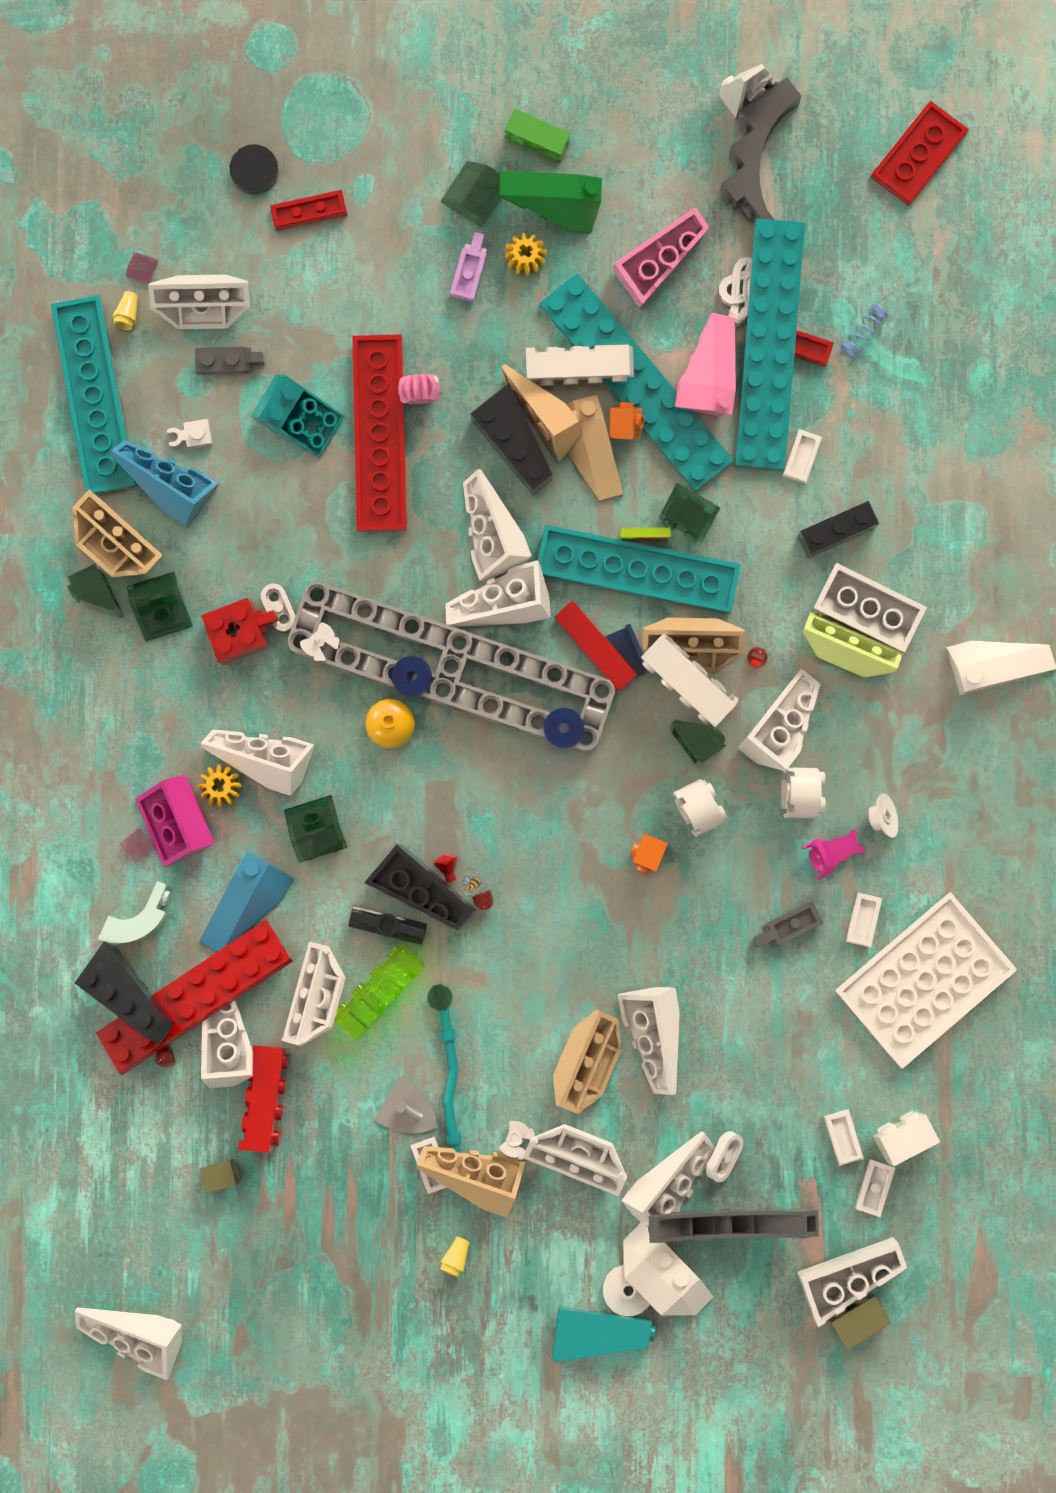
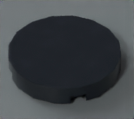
(254, 169)

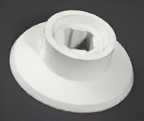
(884, 816)

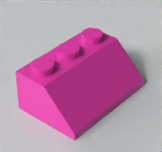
(174, 820)

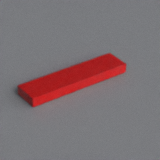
(596, 645)

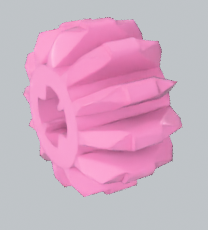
(419, 389)

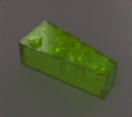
(380, 991)

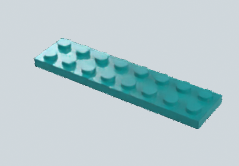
(91, 392)
(638, 569)

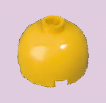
(390, 724)

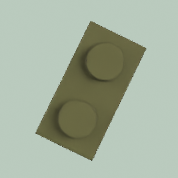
(859, 1321)

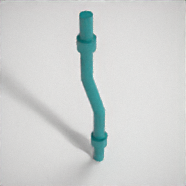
(448, 1035)

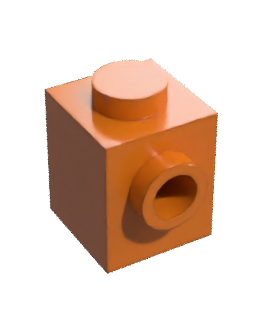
(626, 421)
(648, 854)

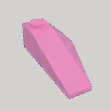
(710, 376)

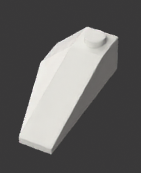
(494, 532)
(143, 1337)

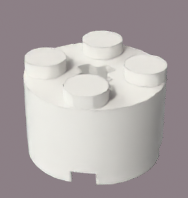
(803, 793)
(698, 807)

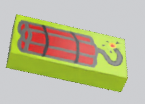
(645, 534)

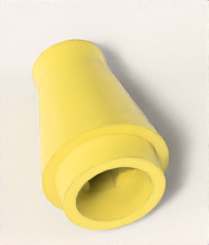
(126, 311)
(455, 1257)

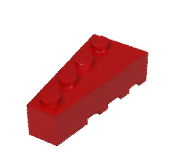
(264, 1099)

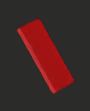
(308, 210)

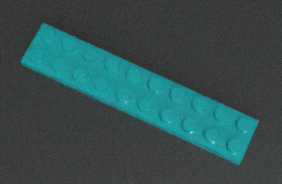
(770, 344)
(673, 430)

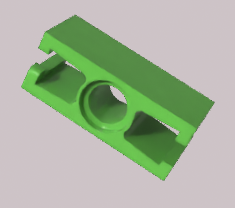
(537, 135)

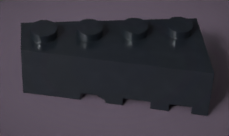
(510, 434)
(419, 887)
(120, 990)

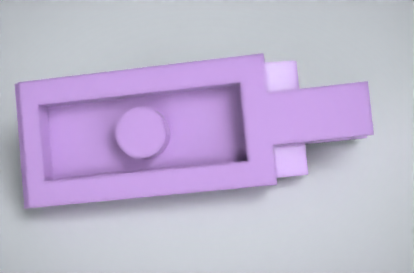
(469, 270)

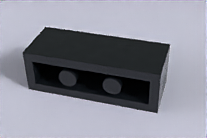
(838, 529)

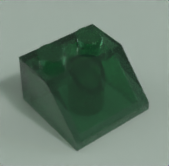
(474, 192)
(689, 514)
(94, 591)
(159, 606)
(698, 741)
(315, 829)

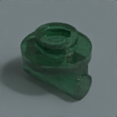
(439, 997)

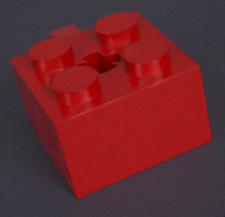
(250, 637)

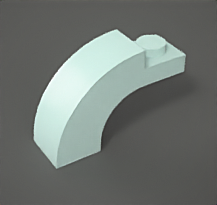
(142, 925)

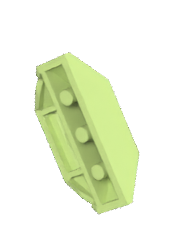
(849, 647)

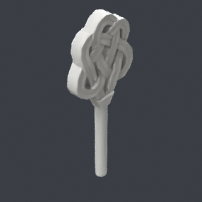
(735, 300)

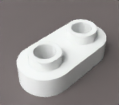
(281, 606)
(724, 1156)

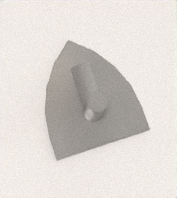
(407, 1109)

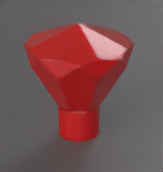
(446, 864)

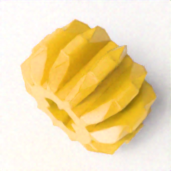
(524, 262)
(211, 784)

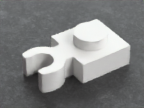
(195, 434)

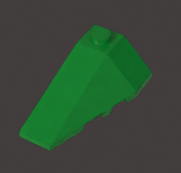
(562, 198)

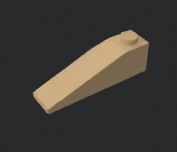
(553, 417)
(593, 450)

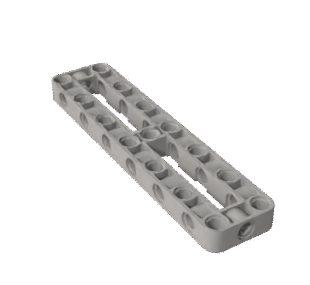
(441, 636)

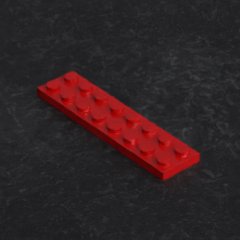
(379, 433)
(201, 993)

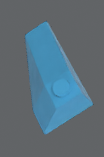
(174, 489)
(249, 896)

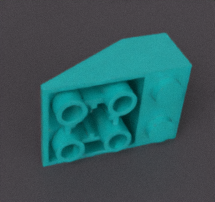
(297, 415)

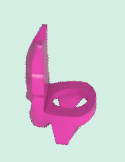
(827, 854)

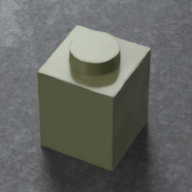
(220, 1175)

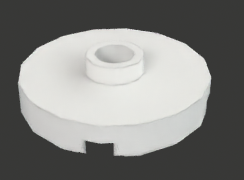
(615, 1297)

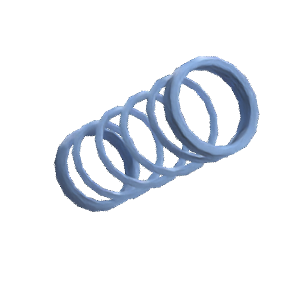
(880, 313)

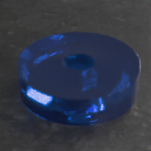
(411, 665)
(572, 720)

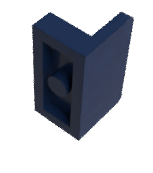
(629, 648)

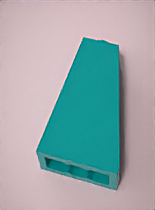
(596, 1333)

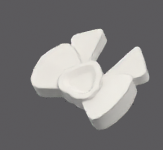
(323, 634)
(517, 1131)

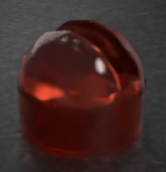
(755, 661)
(483, 900)
(165, 1057)

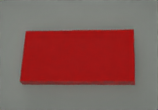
(919, 153)

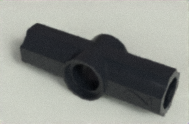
(371, 921)

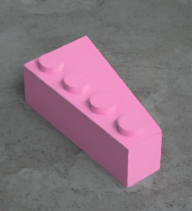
(656, 258)

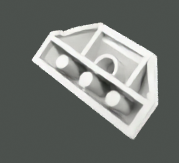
(200, 300)
(315, 996)
(578, 1157)
(662, 1276)

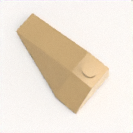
(481, 1179)

